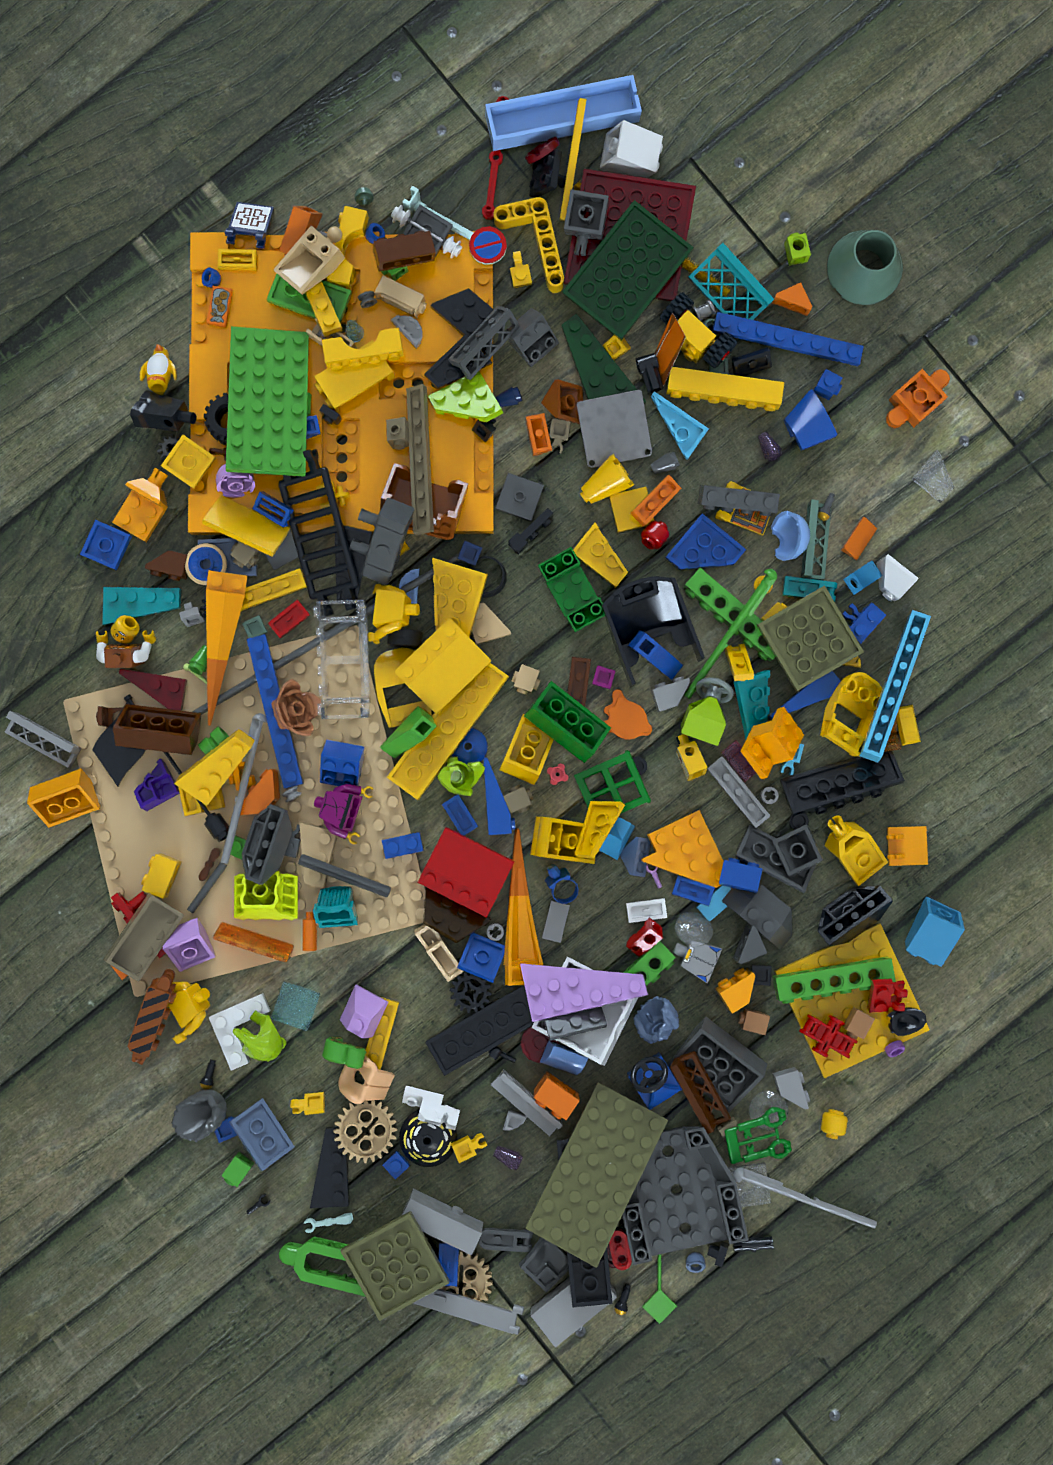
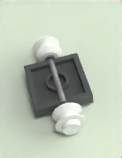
(424, 221)

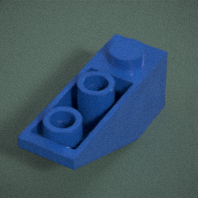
(655, 654)

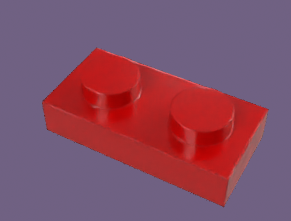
(289, 619)

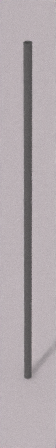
(312, 644)

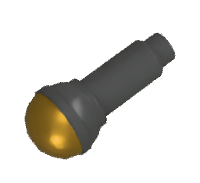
(824, 512)

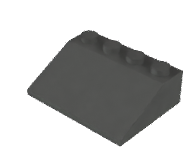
(727, 1062)

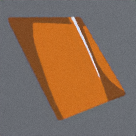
(669, 347)

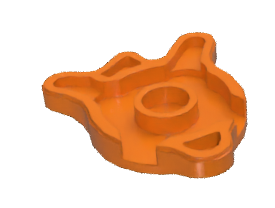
(626, 718)

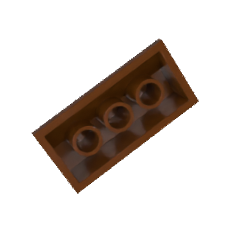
(157, 729)

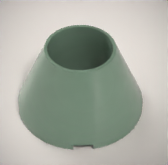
(854, 280)

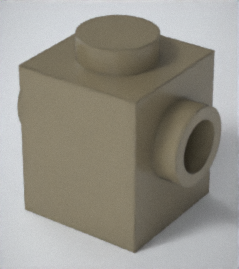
(397, 433)
(245, 555)
(518, 799)

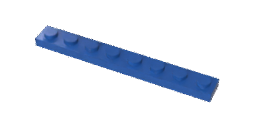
(788, 339)
(269, 691)

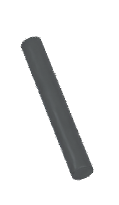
(206, 888)

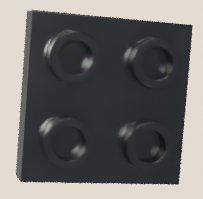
(546, 174)

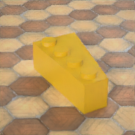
(212, 771)

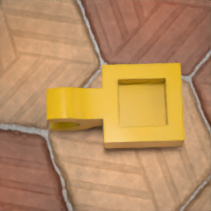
(520, 273)
(311, 1104)

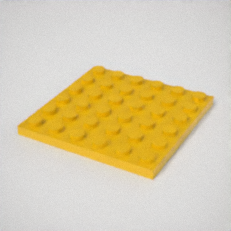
(868, 945)

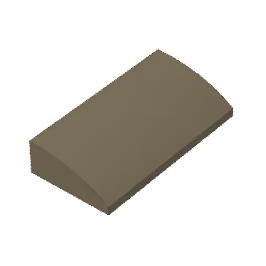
(143, 937)

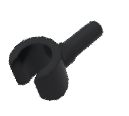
(496, 1052)
(258, 1204)

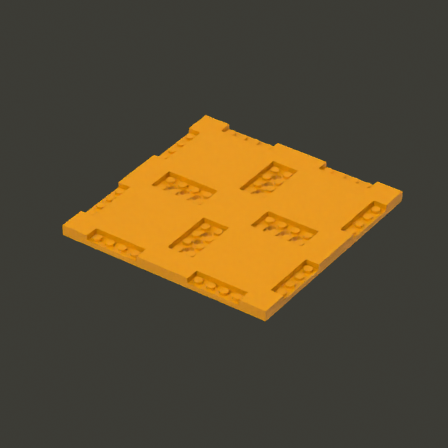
(454, 447)

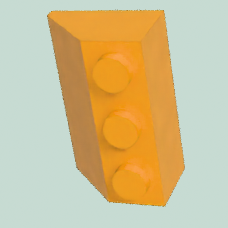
(63, 798)

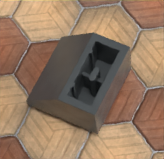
(533, 337)

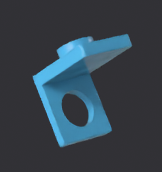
(863, 577)

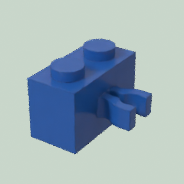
(865, 620)
(740, 875)

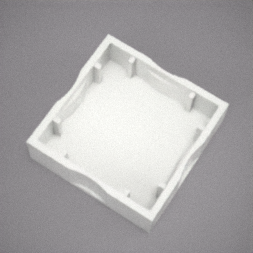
(597, 1043)

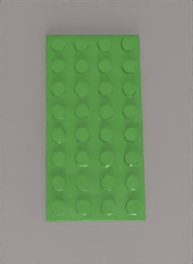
(267, 401)

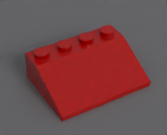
(466, 871)

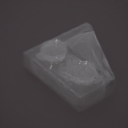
(934, 477)

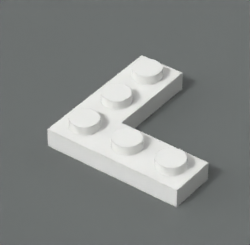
(228, 1019)

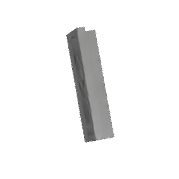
(42, 732)
(525, 1102)

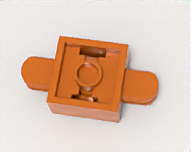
(917, 398)

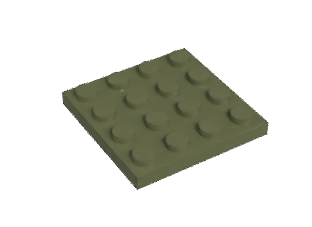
(810, 638)
(395, 1265)

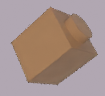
(754, 1021)
(858, 1024)

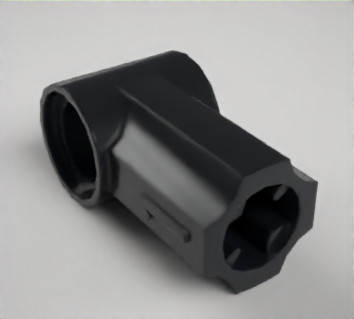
(648, 367)

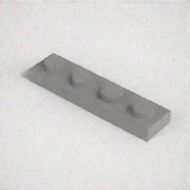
(738, 792)

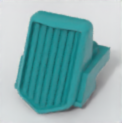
(335, 907)

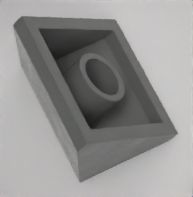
(798, 850)
(749, 946)

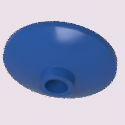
(478, 749)

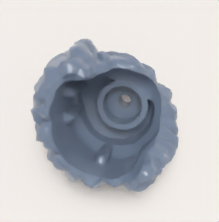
(656, 1020)

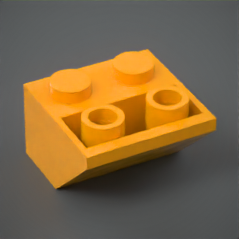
(737, 990)

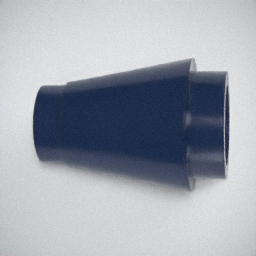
(509, 397)

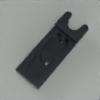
(519, 541)

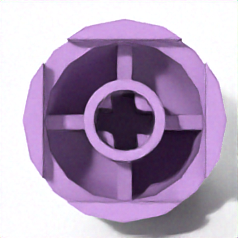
(234, 483)

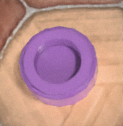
(894, 1048)

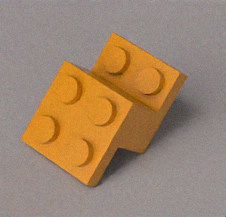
(772, 742)

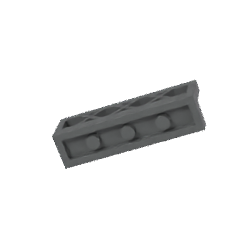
(482, 338)

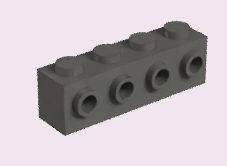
(738, 499)

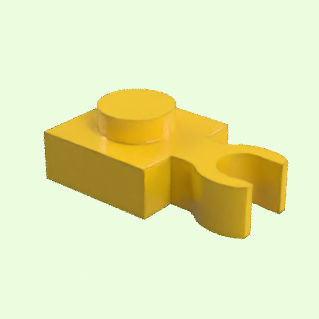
(465, 1148)

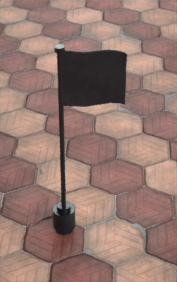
(120, 759)

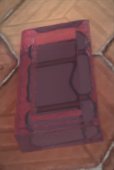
(738, 761)

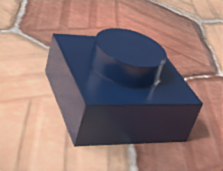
(469, 553)

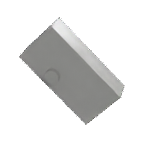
(444, 1221)
(558, 1318)

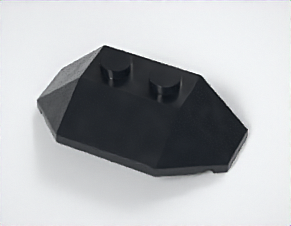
(852, 914)

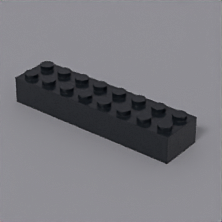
(587, 1283)

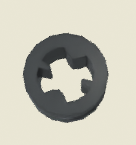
(367, 299)

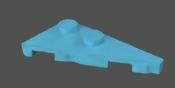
(683, 427)

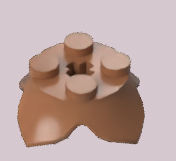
(295, 708)

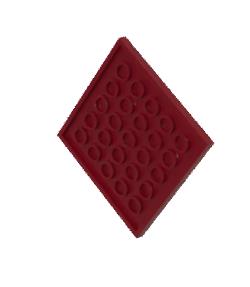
(665, 200)

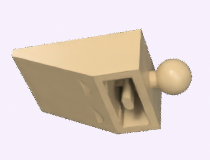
(308, 261)

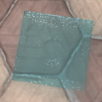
(295, 1006)

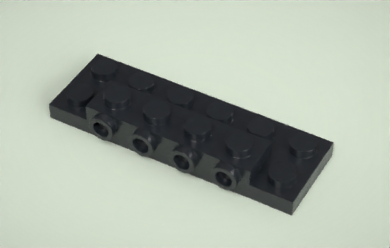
(840, 783)

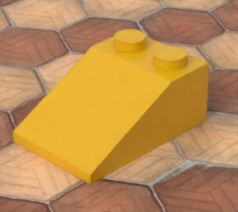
(527, 752)

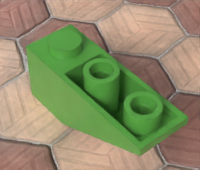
(409, 733)

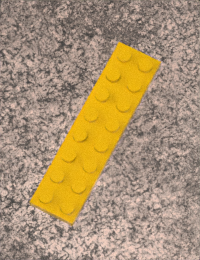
(426, 759)

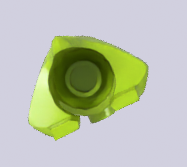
(459, 777)
(264, 1045)

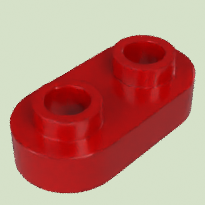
(620, 1248)

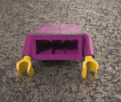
(340, 809)

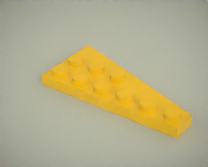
(456, 594)

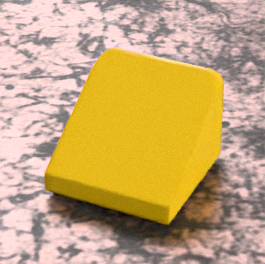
(616, 347)

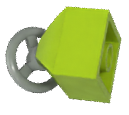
(705, 717)

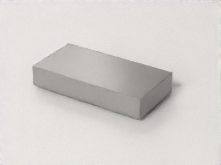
(555, 921)

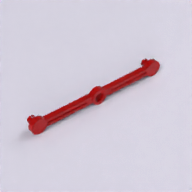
(488, 209)

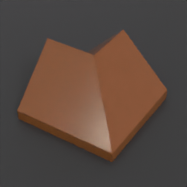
(562, 400)

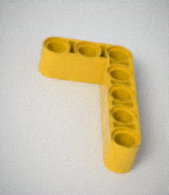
(542, 236)

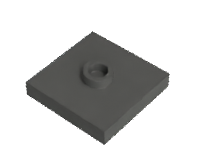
(519, 497)

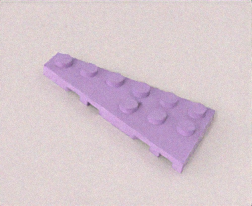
(569, 990)

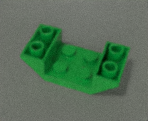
(571, 589)

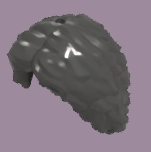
(199, 1115)

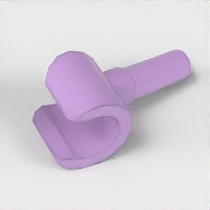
(654, 874)

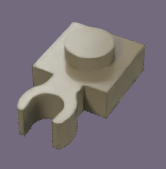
(559, 431)

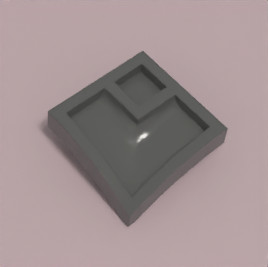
(545, 1264)

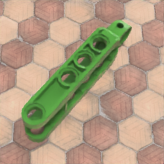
(295, 1255)

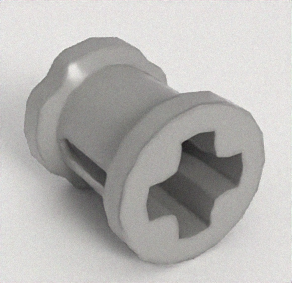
(704, 310)

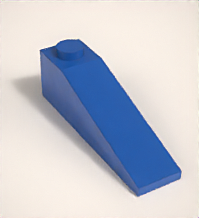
(812, 693)
(497, 810)

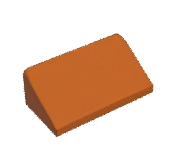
(538, 434)
(859, 538)

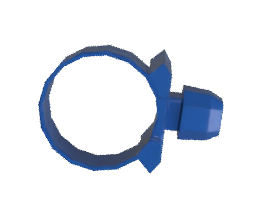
(557, 875)

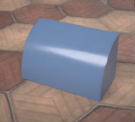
(563, 1058)

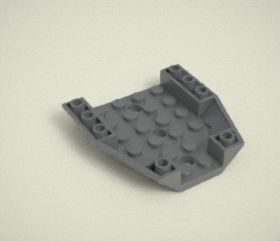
(706, 1201)

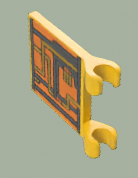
(752, 522)

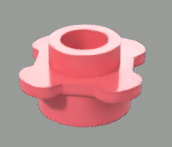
(552, 772)

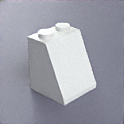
(631, 150)

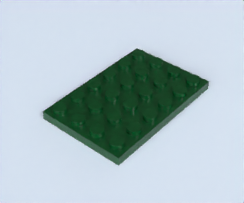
(627, 270)

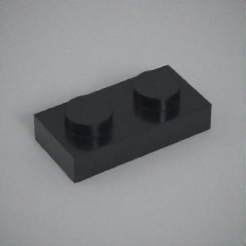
(752, 362)

